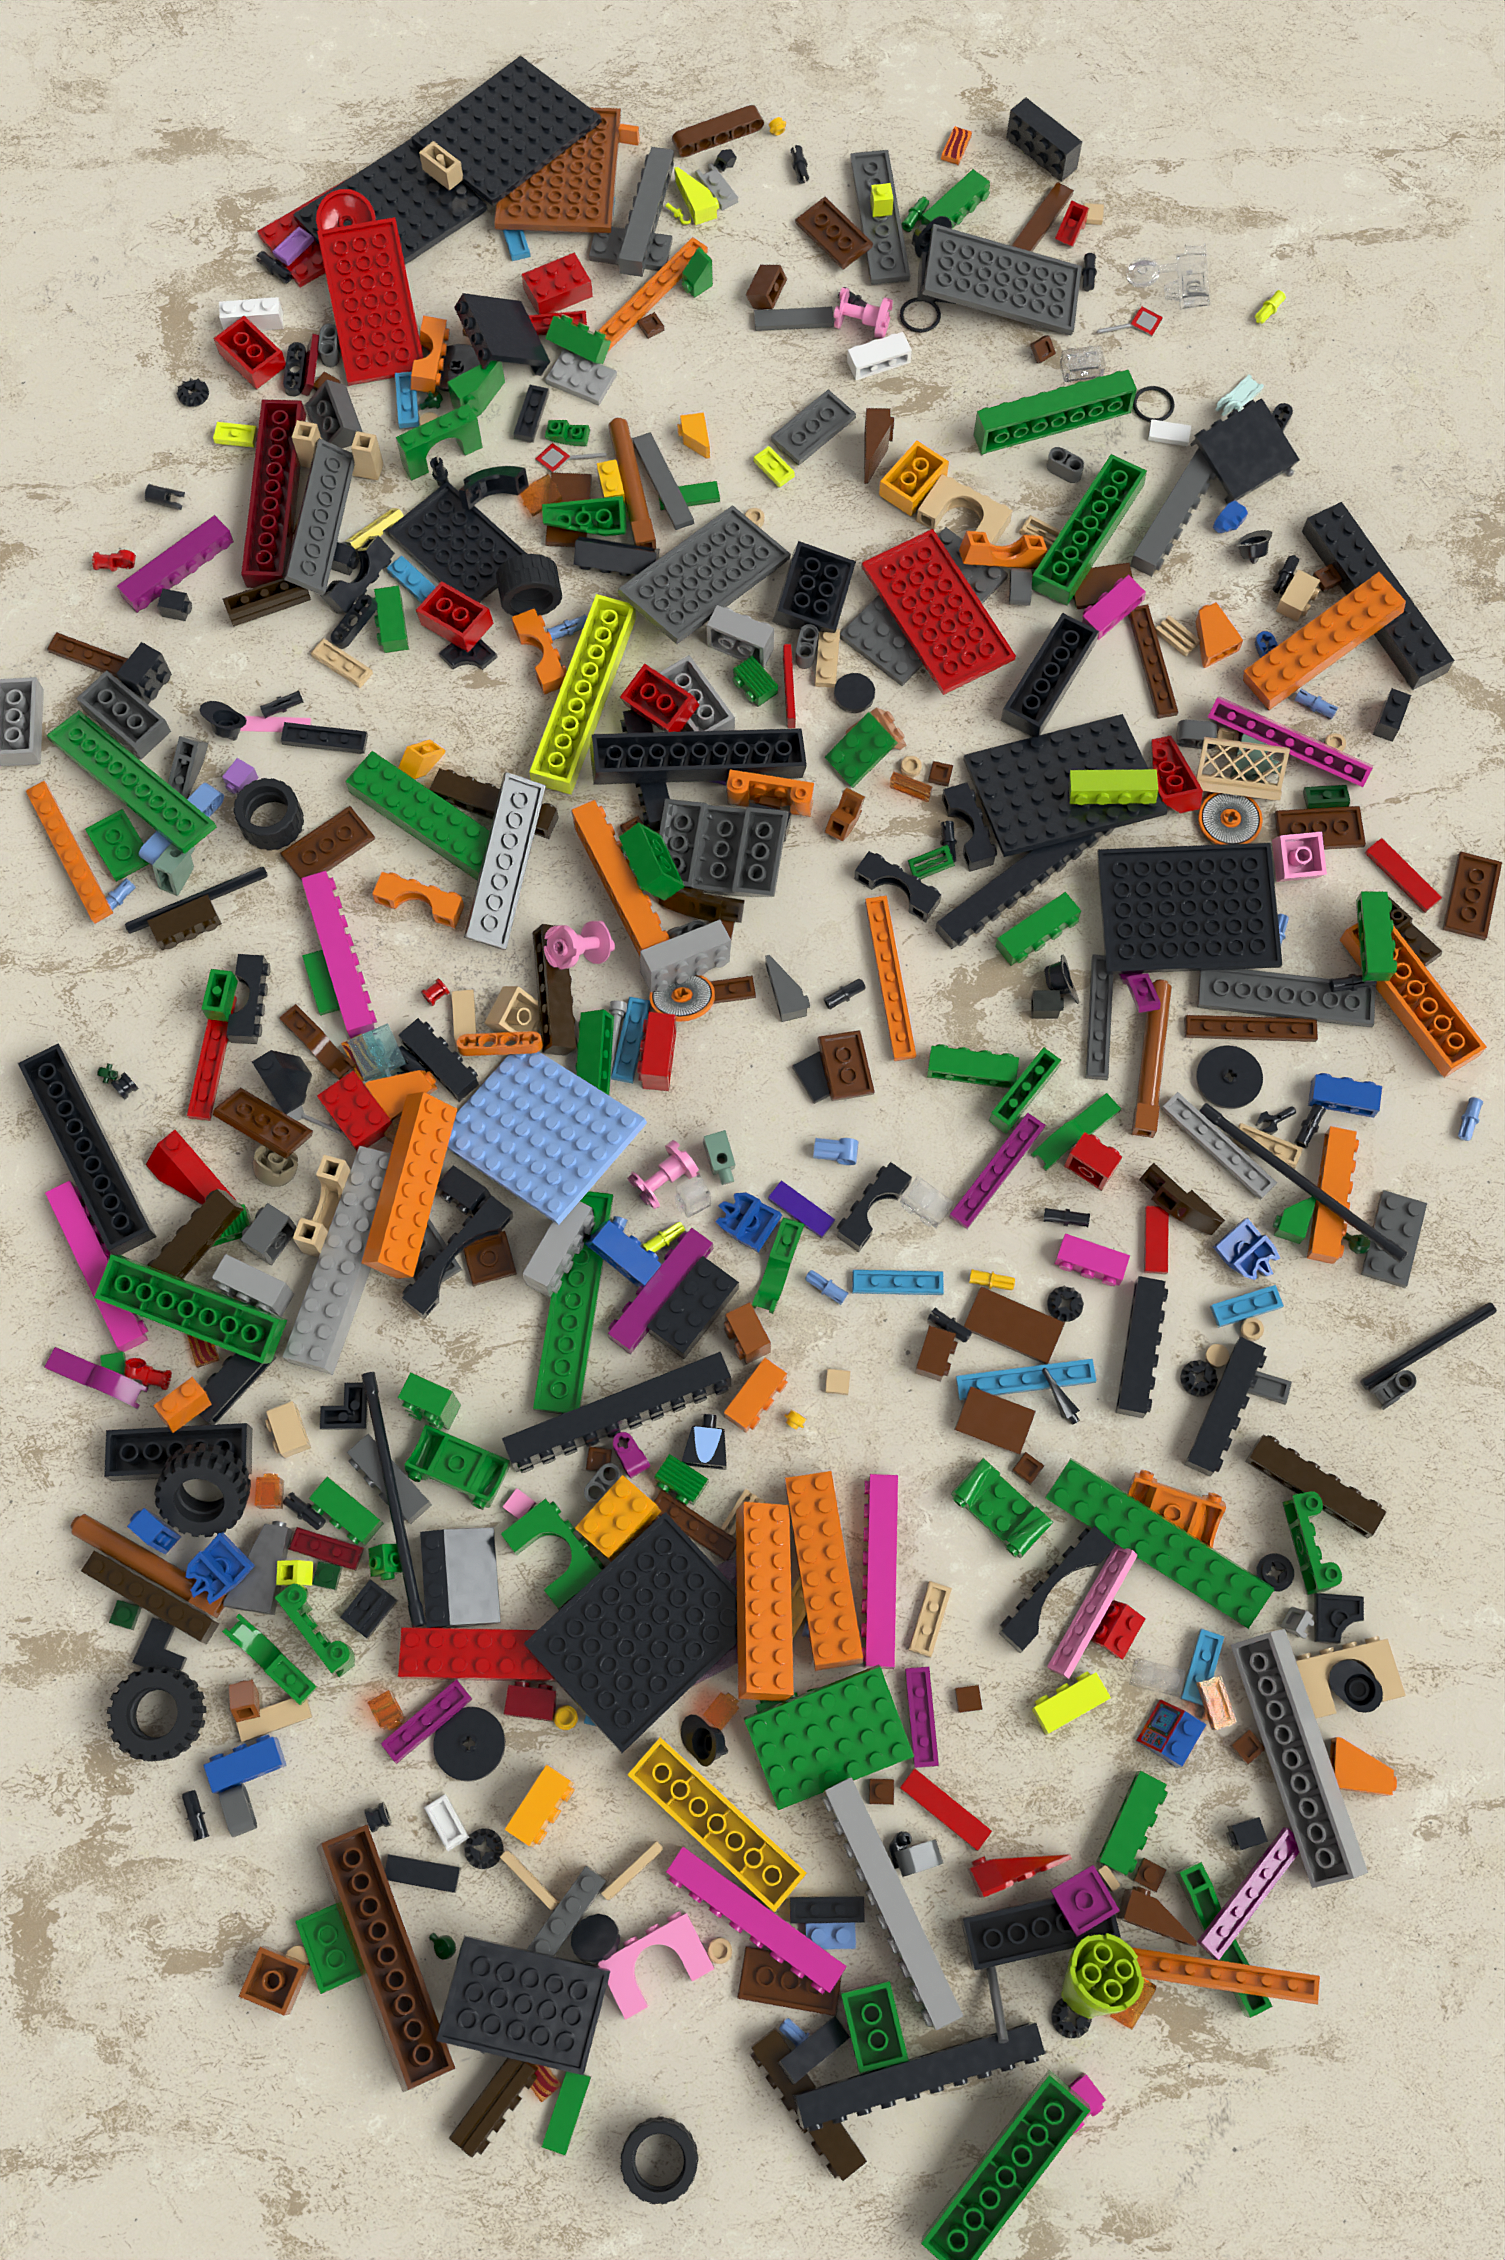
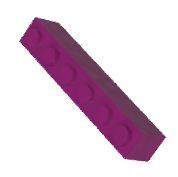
(175, 563)
(636, 1316)

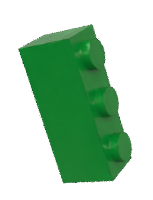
(578, 339)
(390, 619)
(345, 1512)

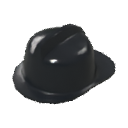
(922, 234)
(1254, 545)
(224, 719)
(1059, 978)
(1356, 1686)
(702, 1741)

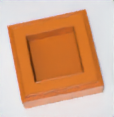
(629, 134)

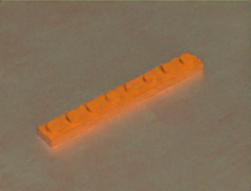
(650, 293)
(69, 852)
(890, 978)
(1229, 1976)

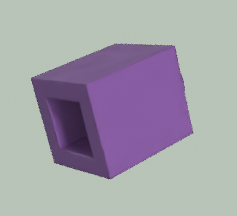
(238, 776)

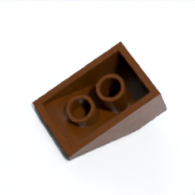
(877, 435)
(1149, 1913)

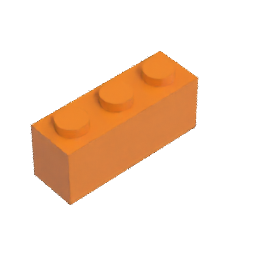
(756, 1395)

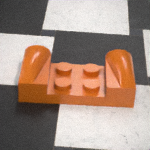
(750, 786)
(1188, 1511)

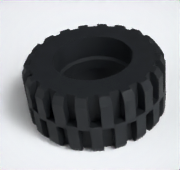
(193, 1514)
(124, 1713)

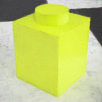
(881, 200)
(294, 1572)

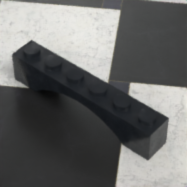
(488, 1221)
(1025, 1624)

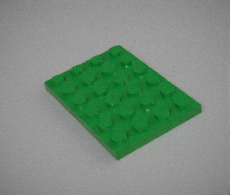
(828, 1736)

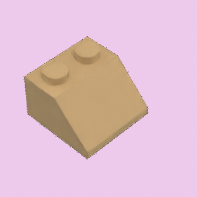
(514, 1012)

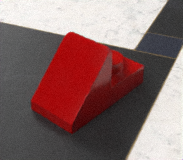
(1072, 223)

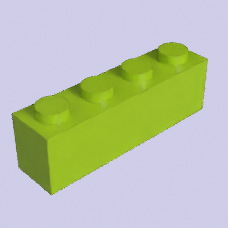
(1113, 786)

